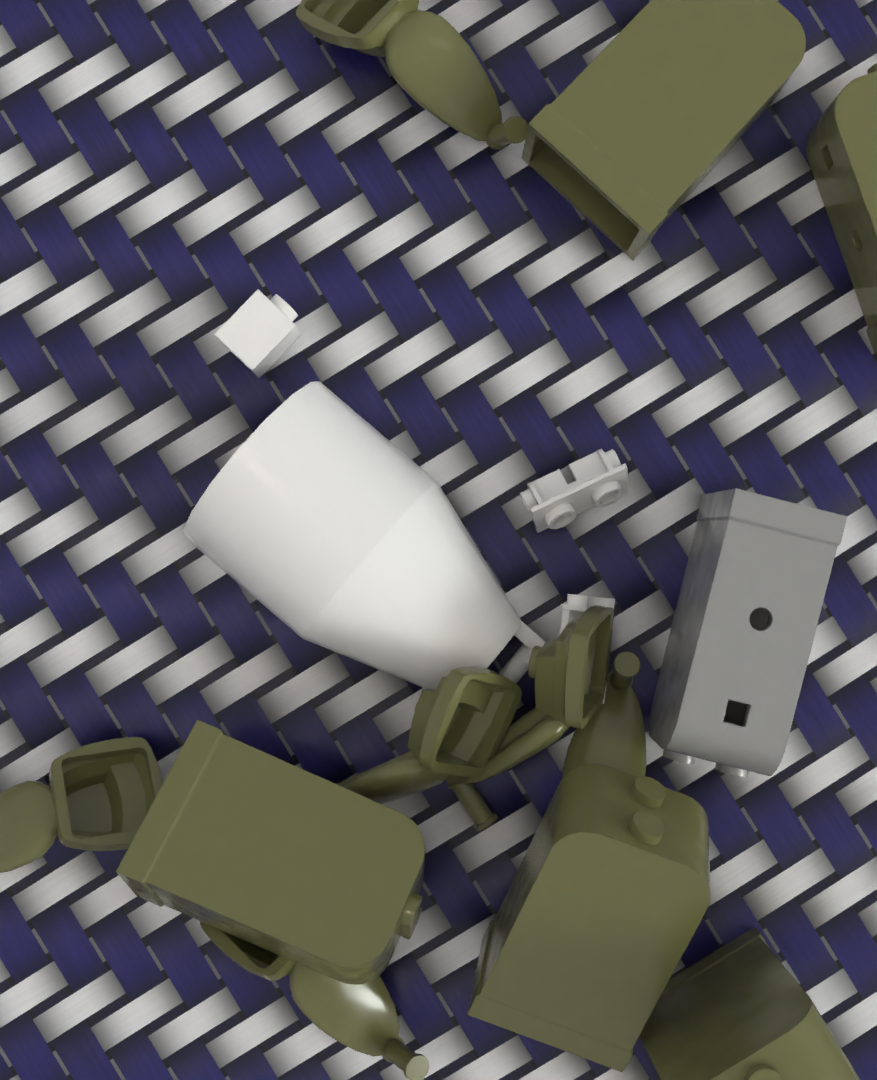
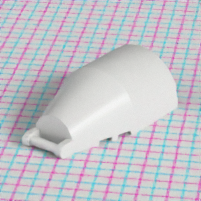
(355, 546)

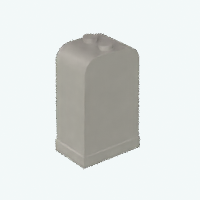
(743, 631)

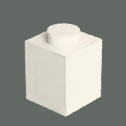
(260, 331)

